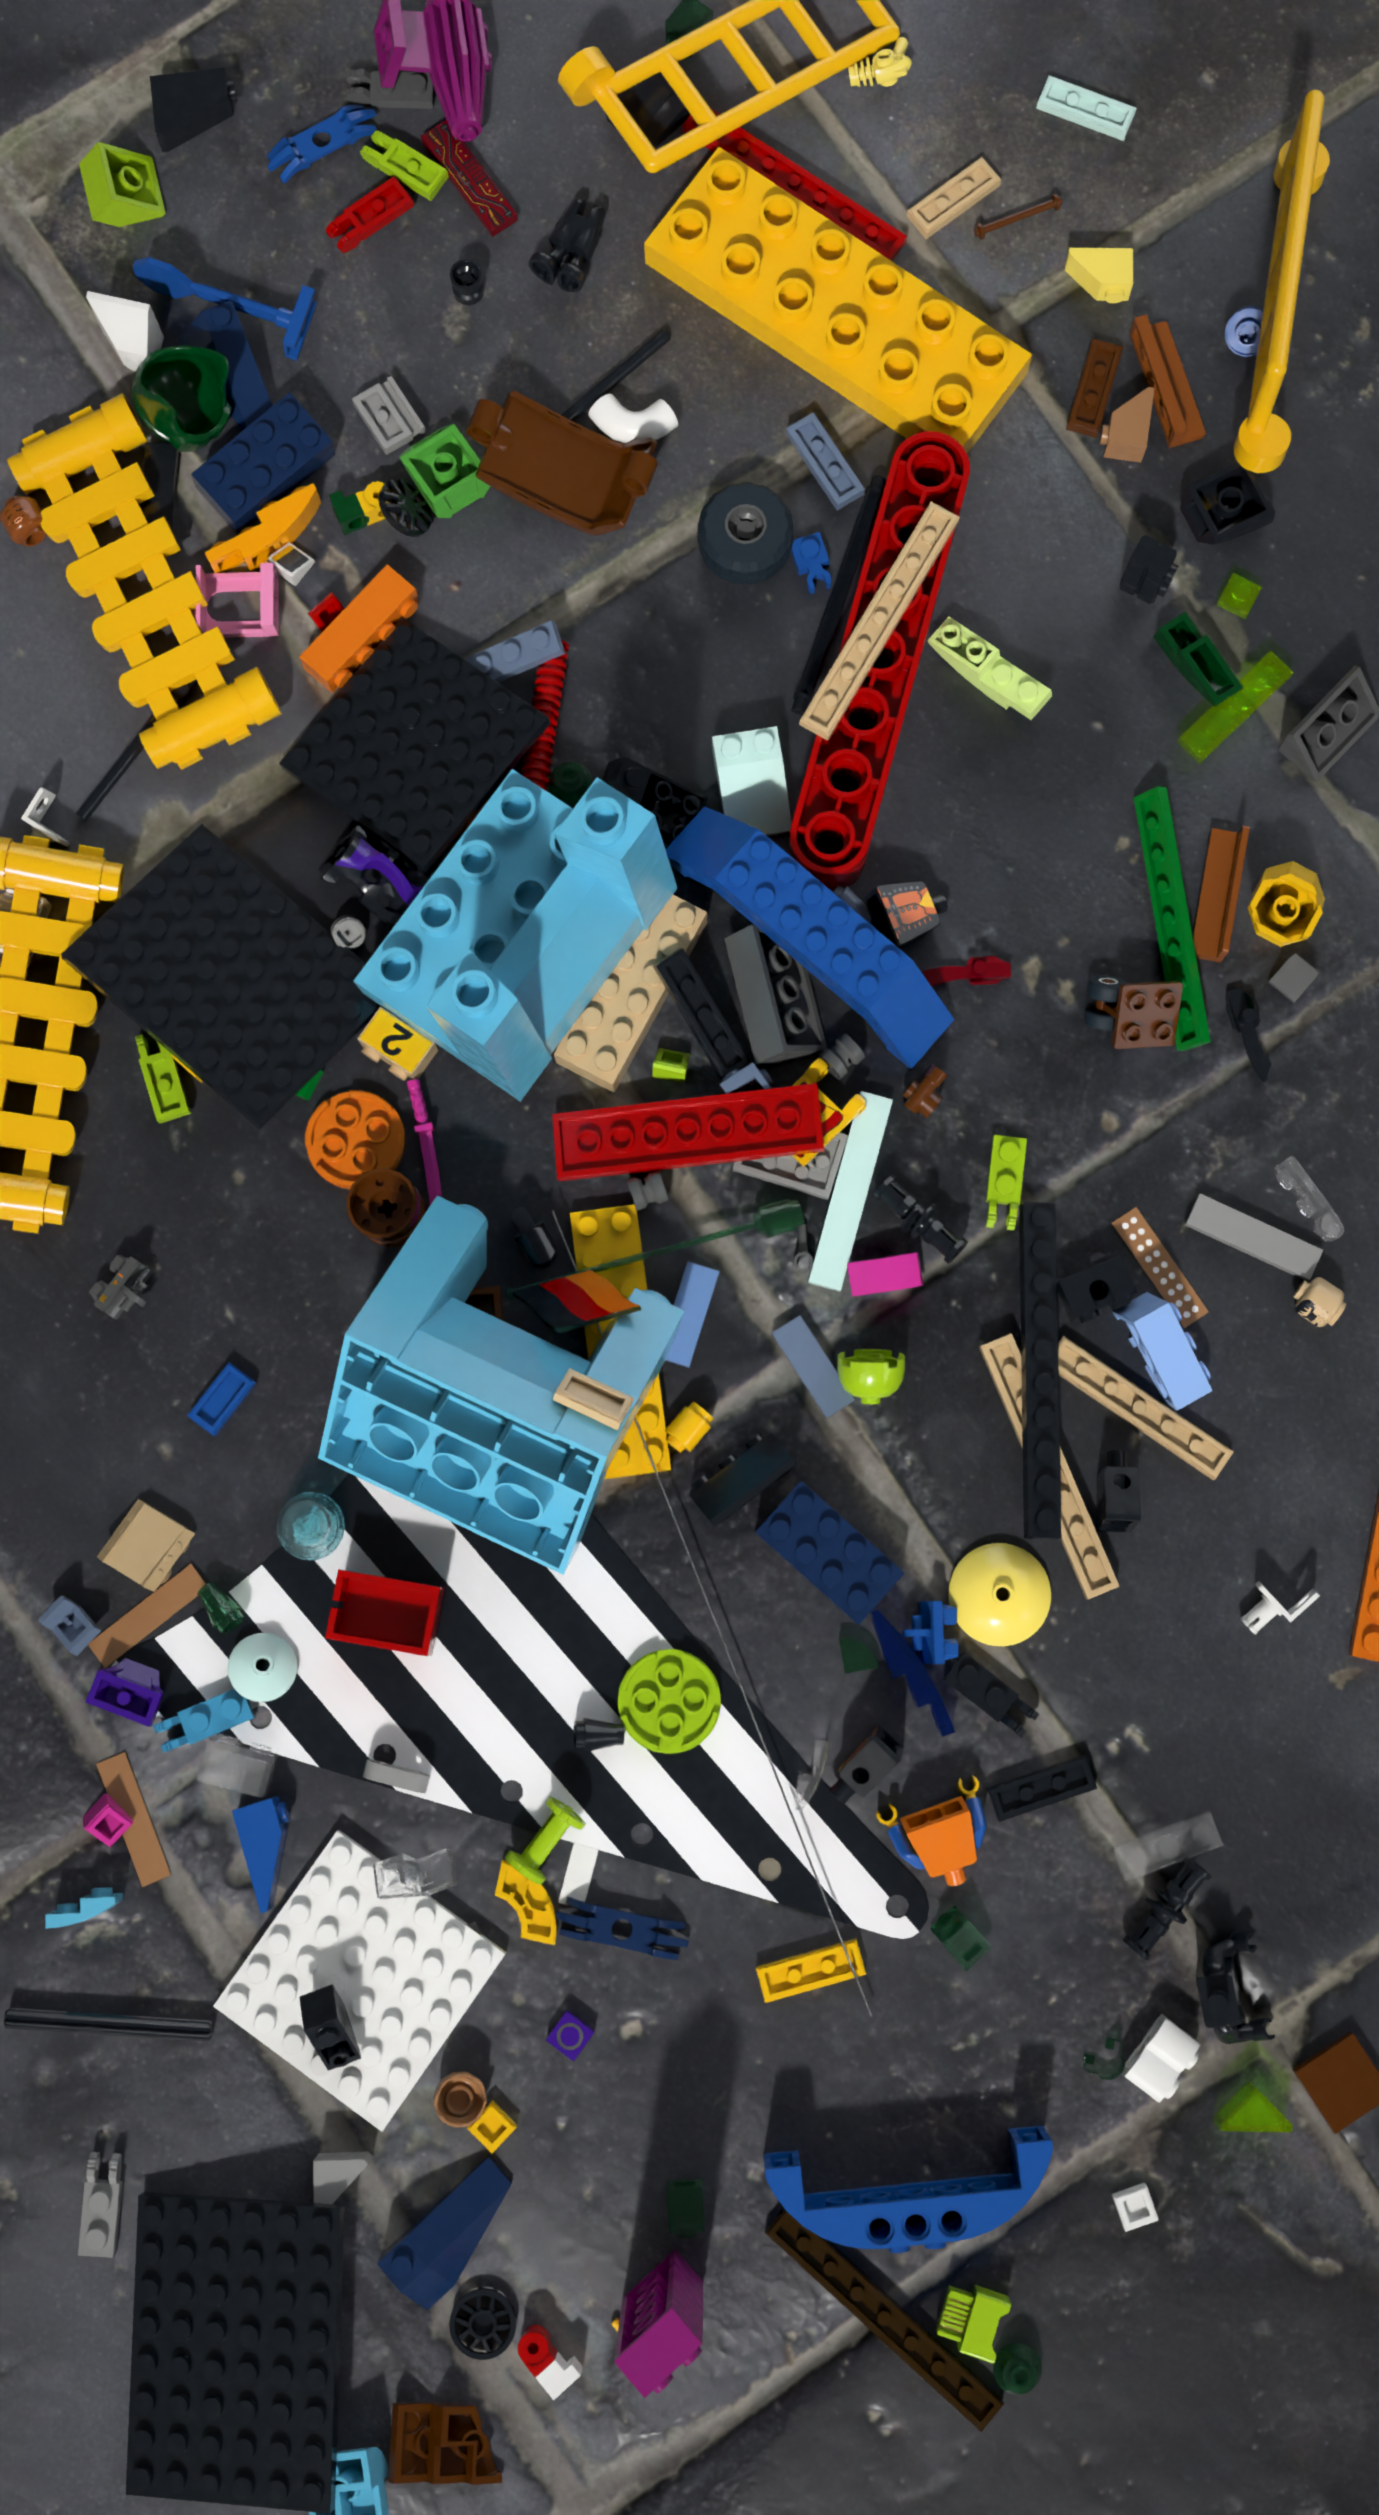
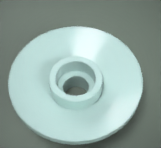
(262, 1685)

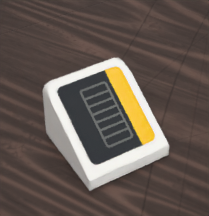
(291, 563)

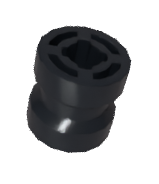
(467, 282)

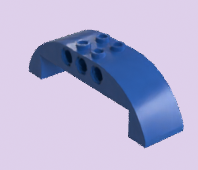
(978, 2201)

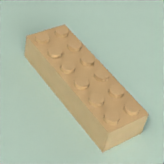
(627, 1003)

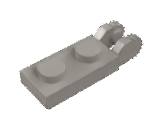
(101, 2208)

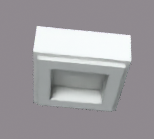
(1135, 2207)

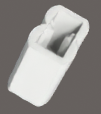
(1161, 2059)

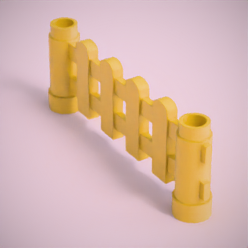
(225, 709)
(86, 879)

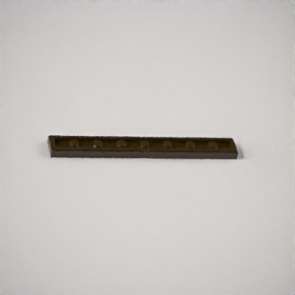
(887, 2320)

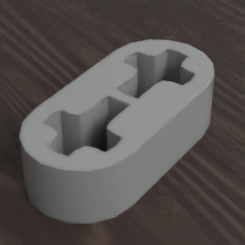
(396, 1776)

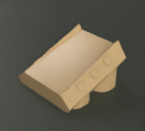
(146, 1546)

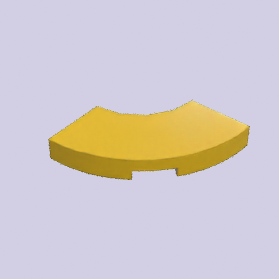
(531, 1904)

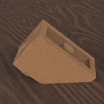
(1128, 428)

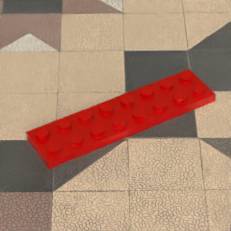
(688, 1132)

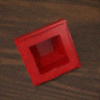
(326, 611)

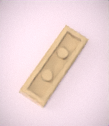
(953, 198)

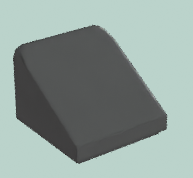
(1294, 977)

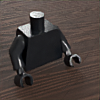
(1221, 1992)

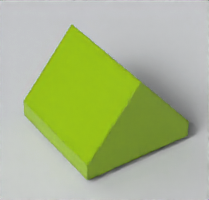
(671, 1065)

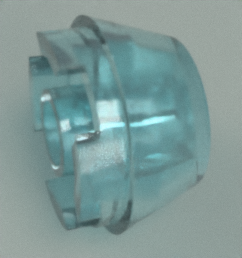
(310, 1526)

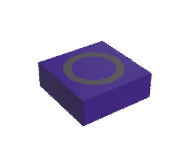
(570, 2035)

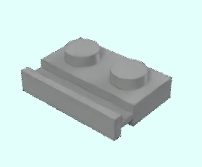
(388, 415)

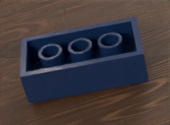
(263, 463)
(829, 1553)

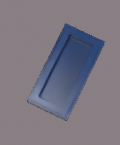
(222, 1399)

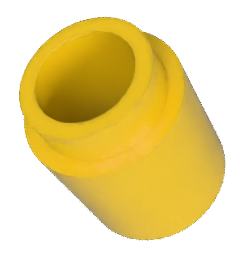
(688, 1427)

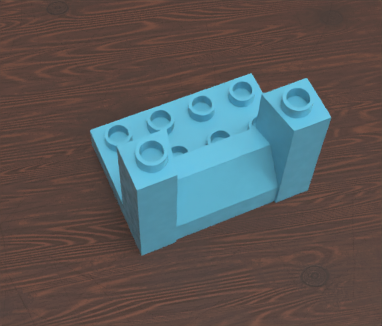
(522, 926)
(463, 1404)

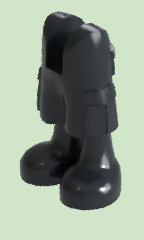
(571, 235)

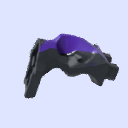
(355, 856)

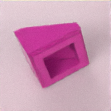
(106, 1820)

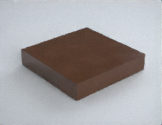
(1340, 2082)

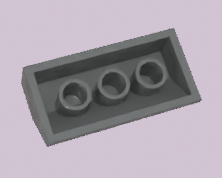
(774, 999)

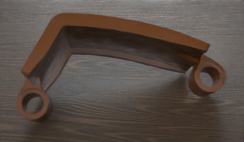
(560, 464)

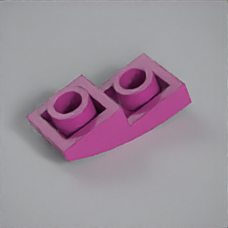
(885, 1274)

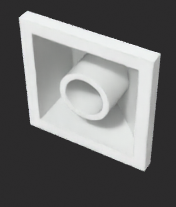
(128, 327)

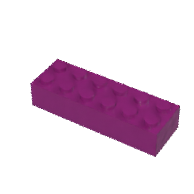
(660, 2325)

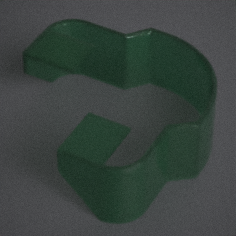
(1089, 2059)

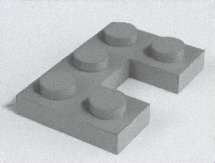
(785, 1171)

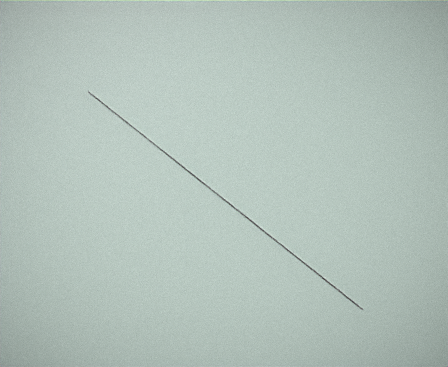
(734, 1670)

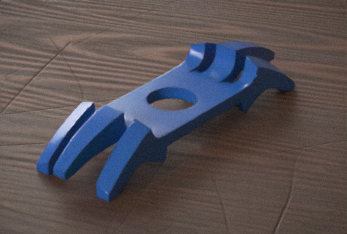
(305, 152)

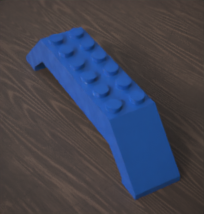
(814, 929)

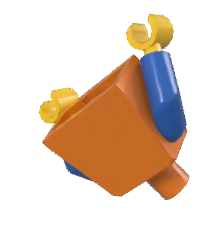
(941, 1836)

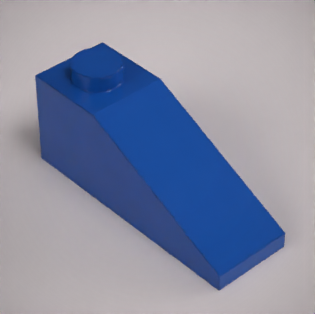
(263, 1838)

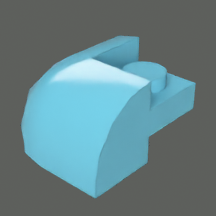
(360, 2483)

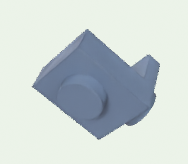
(746, 1080)
(70, 1624)

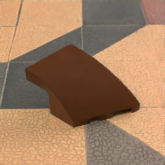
(439, 2445)

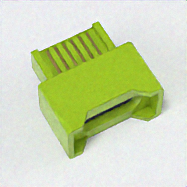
(973, 2320)

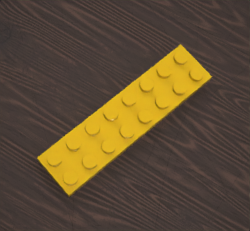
(599, 1239)

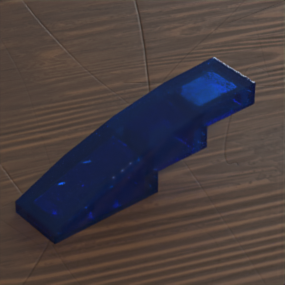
(903, 1661)

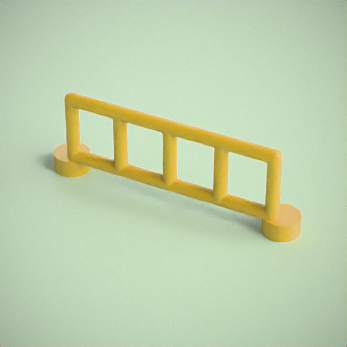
(591, 77)
(1298, 175)

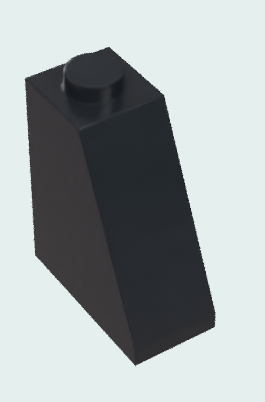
(190, 104)

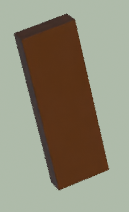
(1094, 388)

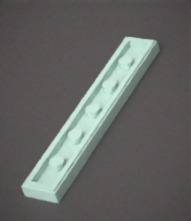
(850, 1193)

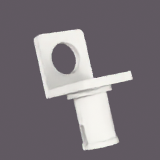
(34, 817)
(1270, 1607)

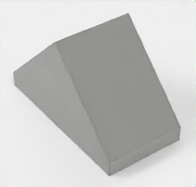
(335, 2173)

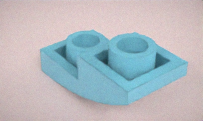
(90, 1906)

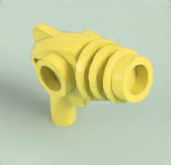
(885, 67)

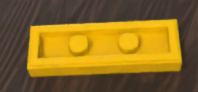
(809, 1970)

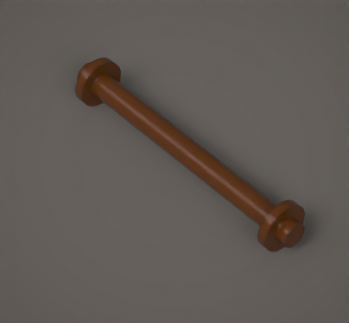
(1055, 203)

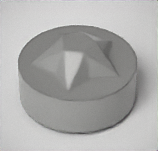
(348, 931)

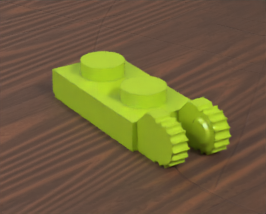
(406, 165)
(162, 1082)
(1005, 1178)

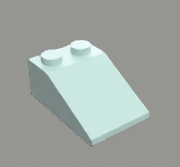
(753, 779)

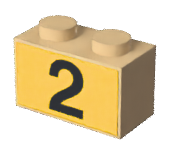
(397, 1045)

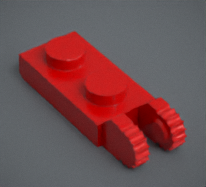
(370, 214)

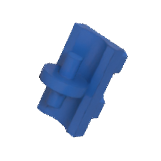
(928, 1632)

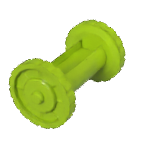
(545, 1840)

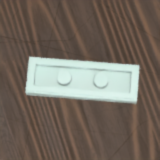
(1086, 108)

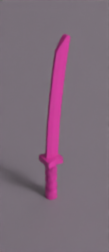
(424, 1130)

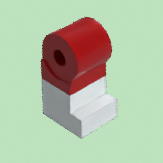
(546, 2362)

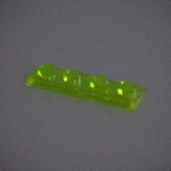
(1228, 716)

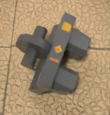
(124, 1287)

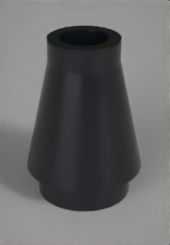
(596, 1734)

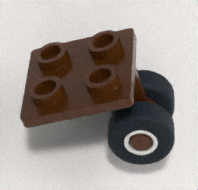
(1137, 1012)

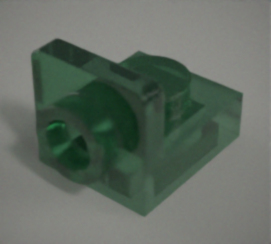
(960, 1937)

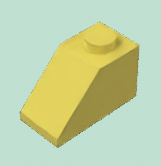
(1102, 272)

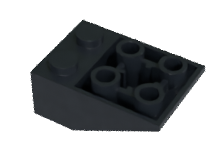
(666, 799)

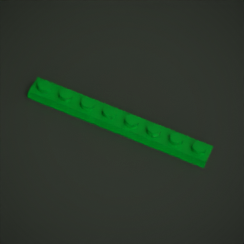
(1171, 914)

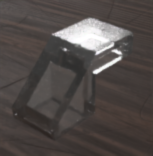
(412, 1877)

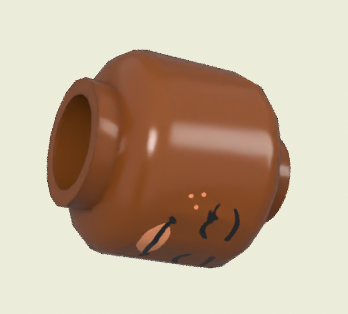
(22, 521)

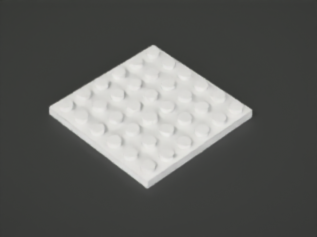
(396, 1963)

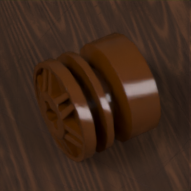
(371, 1198)

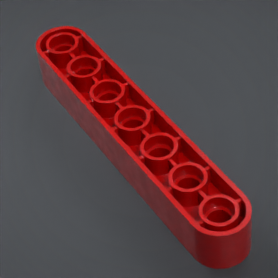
(886, 691)

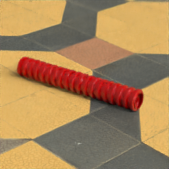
(546, 701)

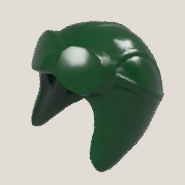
(183, 395)

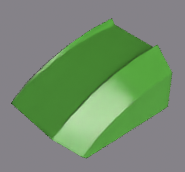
(445, 471)

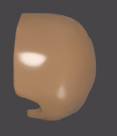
(459, 2099)

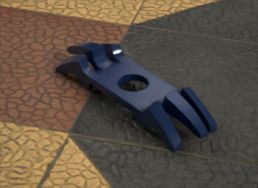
(642, 1935)

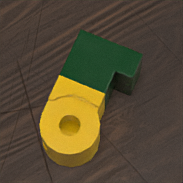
(358, 509)

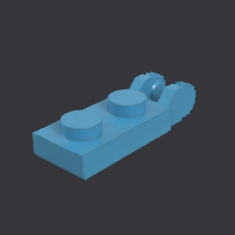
(207, 1719)

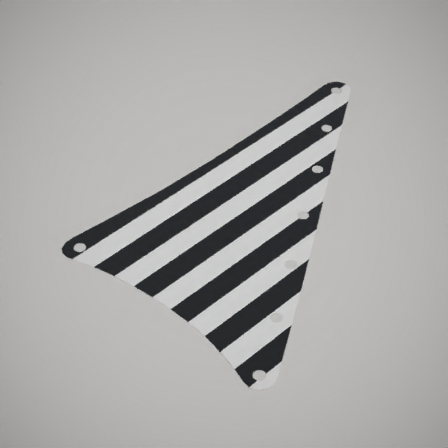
(499, 1703)

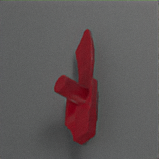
(978, 971)

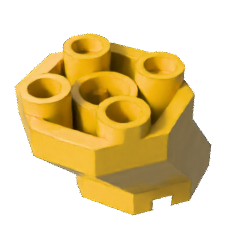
(1286, 904)

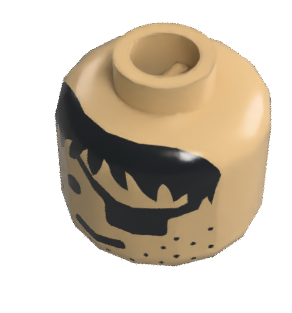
(1319, 1302)

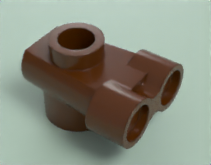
(921, 1095)

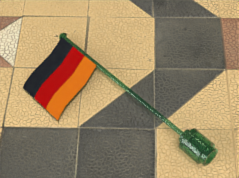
(589, 1298)

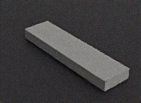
(1253, 1237)

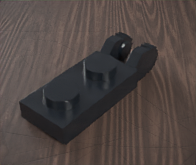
(987, 1692)

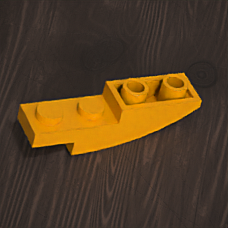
(280, 523)

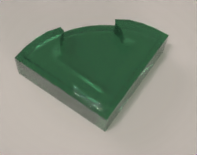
(856, 1656)

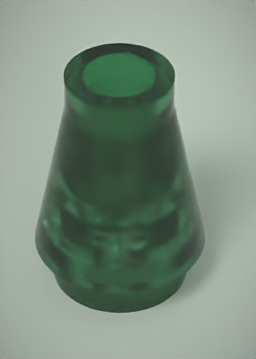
(220, 1608)

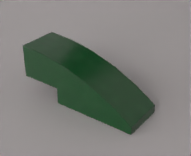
(1197, 659)

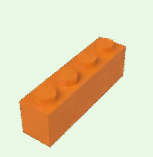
(359, 629)

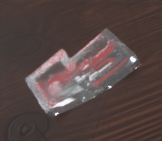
(808, 1782)

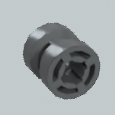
(842, 1056)
(647, 1190)

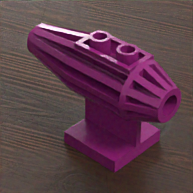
(441, 41)

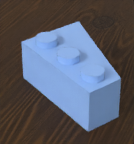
(1166, 1349)

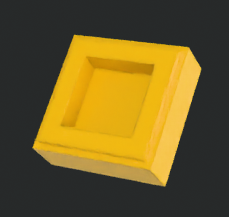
(492, 2127)

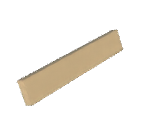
(1141, 1409)

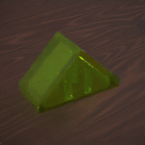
(1251, 2113)

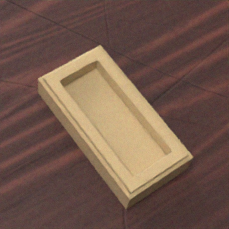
(593, 1399)

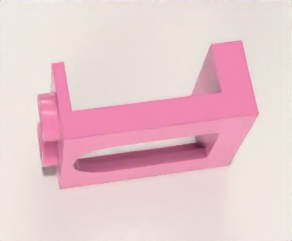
(264, 581)

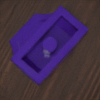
(128, 1691)

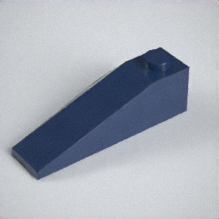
(222, 332)
(438, 2246)

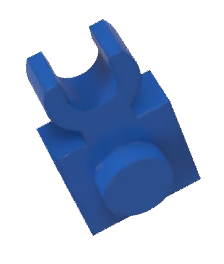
(810, 558)

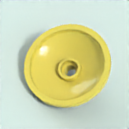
(974, 1591)

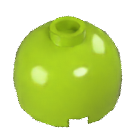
(871, 1374)

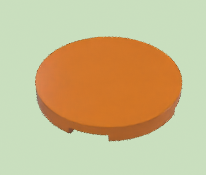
(354, 1136)

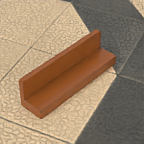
(1165, 373)
(1219, 893)

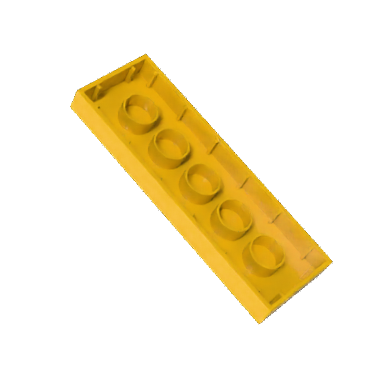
(834, 305)

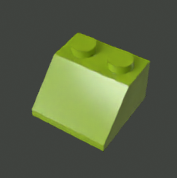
(120, 186)

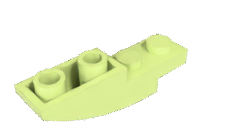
(987, 670)

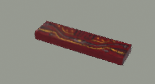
(469, 179)

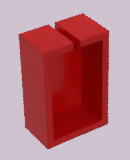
(385, 1613)

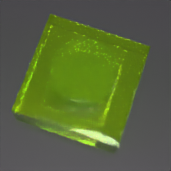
(1239, 596)

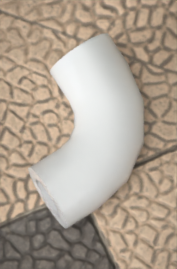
(627, 425)

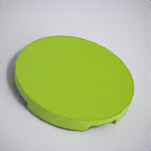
(669, 1701)

